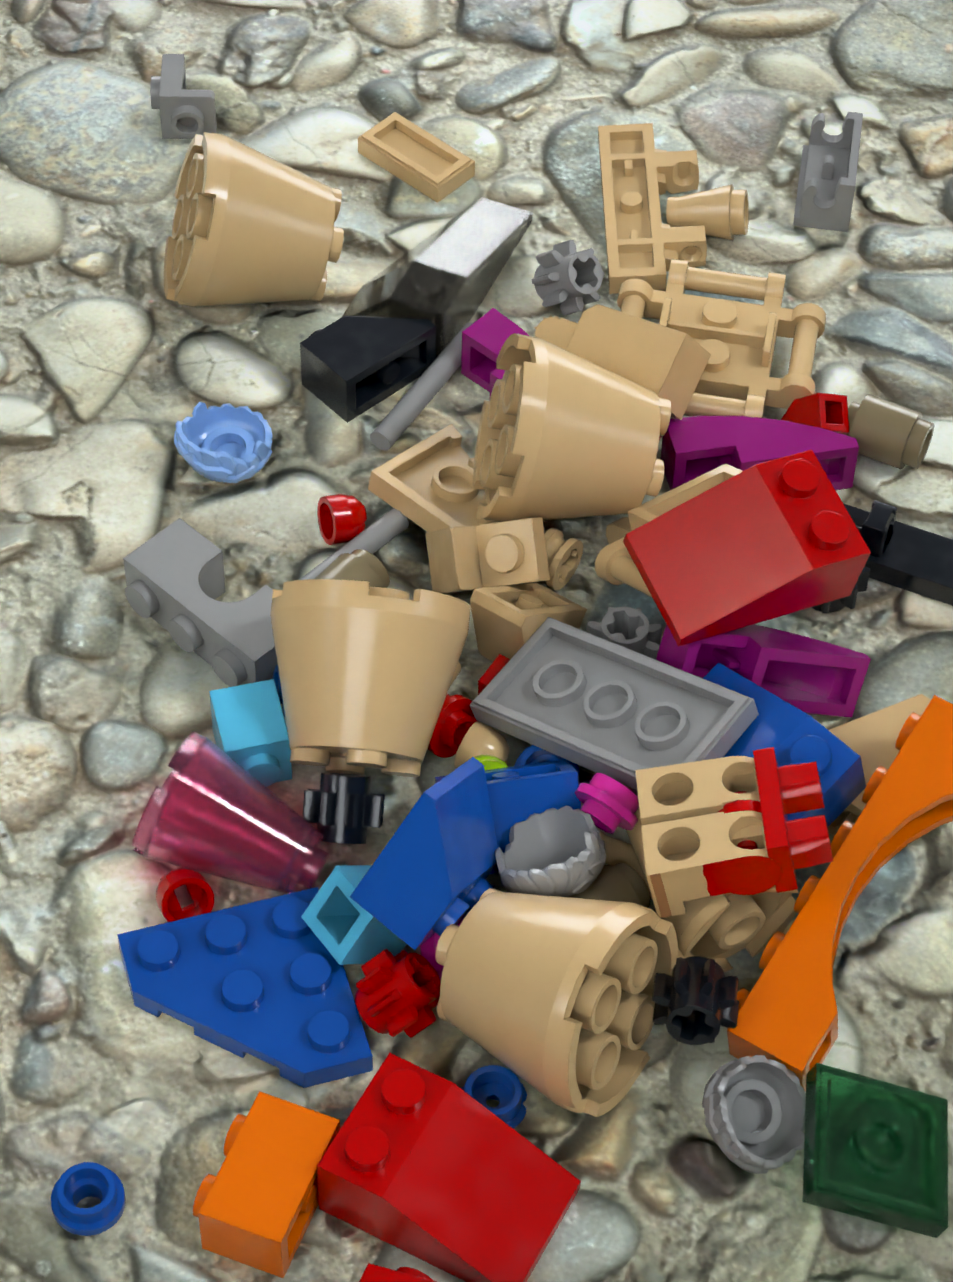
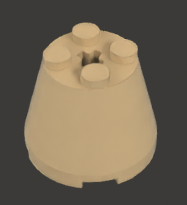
(248, 228)
(565, 437)
(364, 671)
(558, 990)

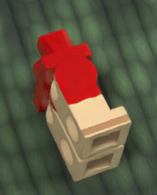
(727, 827)

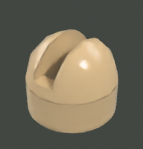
(481, 741)

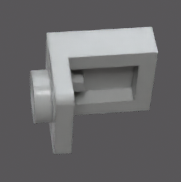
(181, 110)

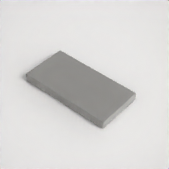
(610, 705)

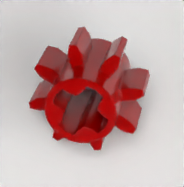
(398, 993)

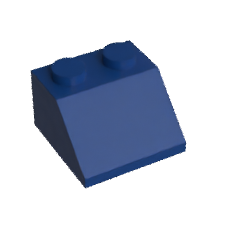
(435, 859)

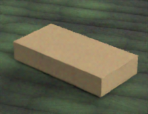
(416, 157)

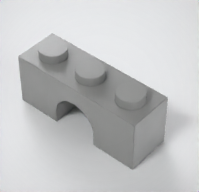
(177, 584)

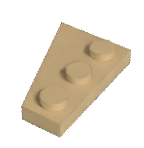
(432, 483)

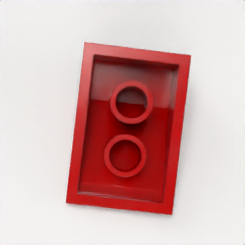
(750, 550)
(443, 1178)

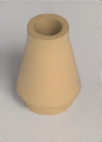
(719, 209)

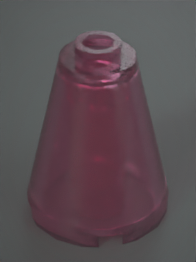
(227, 824)

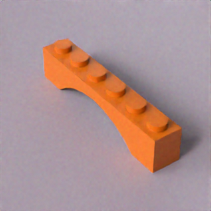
(793, 1003)

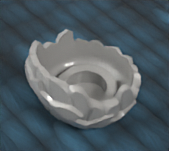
(552, 854)
(755, 1112)

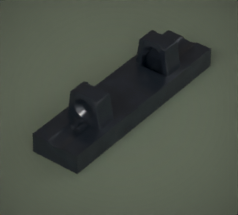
(913, 557)

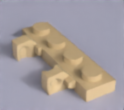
(631, 185)

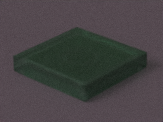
(876, 1150)

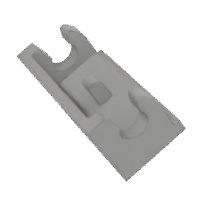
(828, 175)

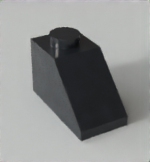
(365, 360)

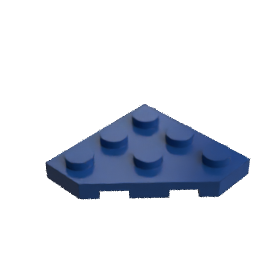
(253, 986)

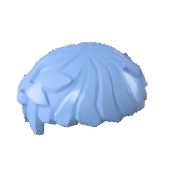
(224, 442)

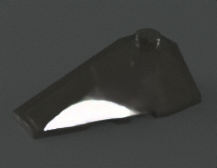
(447, 271)

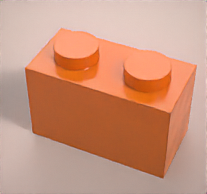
(265, 1185)

